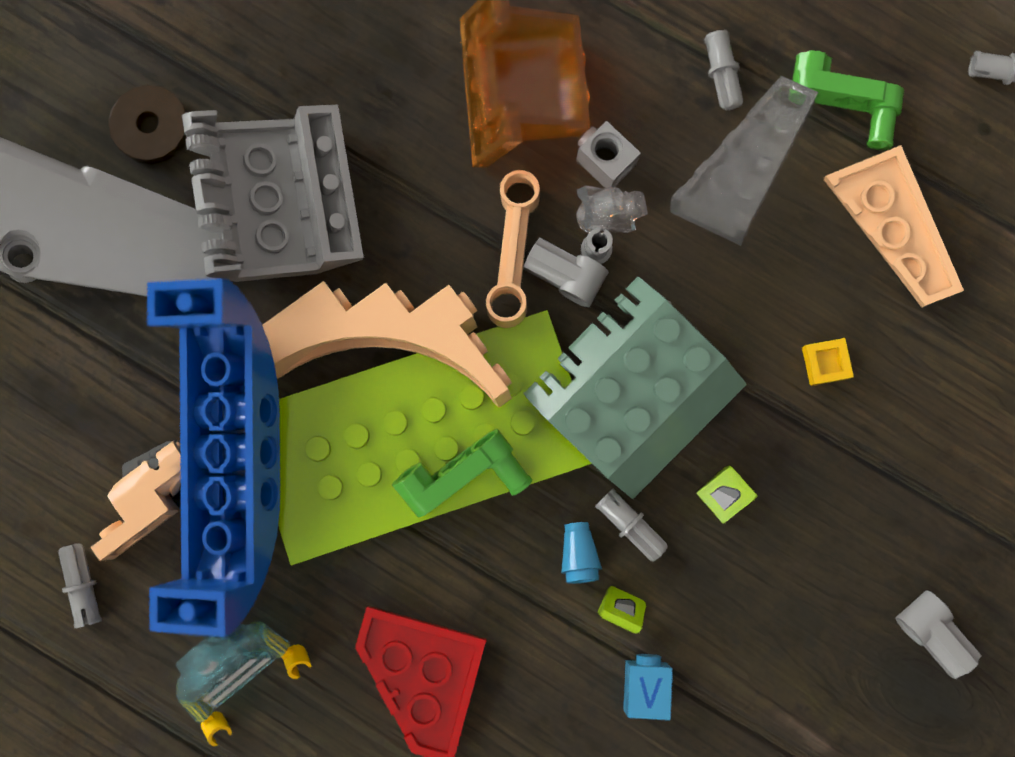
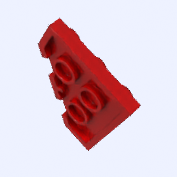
(421, 676)

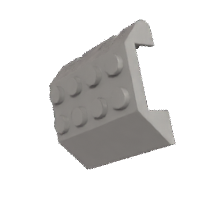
(273, 194)

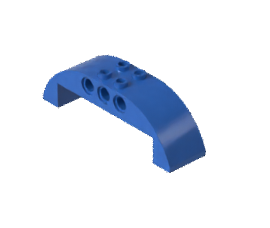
(225, 456)

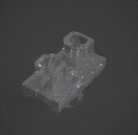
(609, 209)

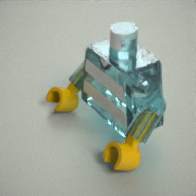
(226, 664)

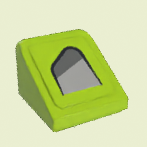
(726, 494)
(622, 609)

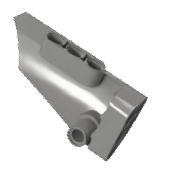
(92, 227)

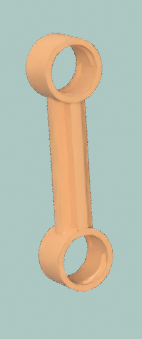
(513, 247)

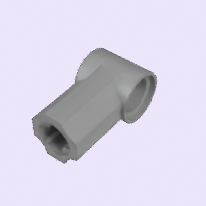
(576, 277)
(931, 626)

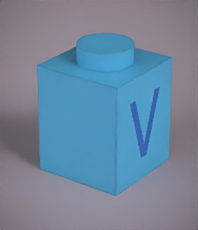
(647, 688)

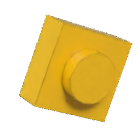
(827, 361)

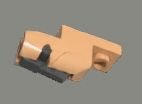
(142, 499)

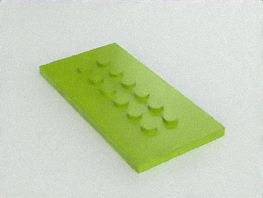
(364, 430)

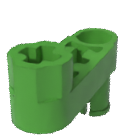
(854, 93)
(427, 491)

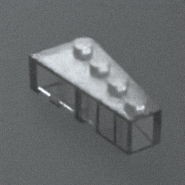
(738, 176)

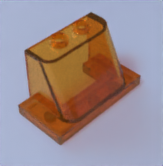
(521, 77)

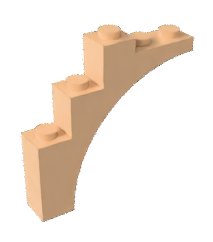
(438, 328)

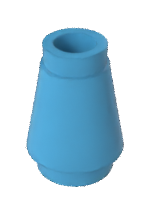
(579, 554)

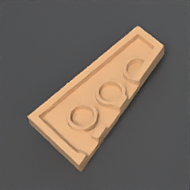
(896, 219)

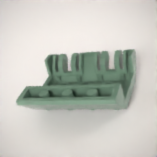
(637, 389)

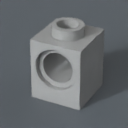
(607, 172)

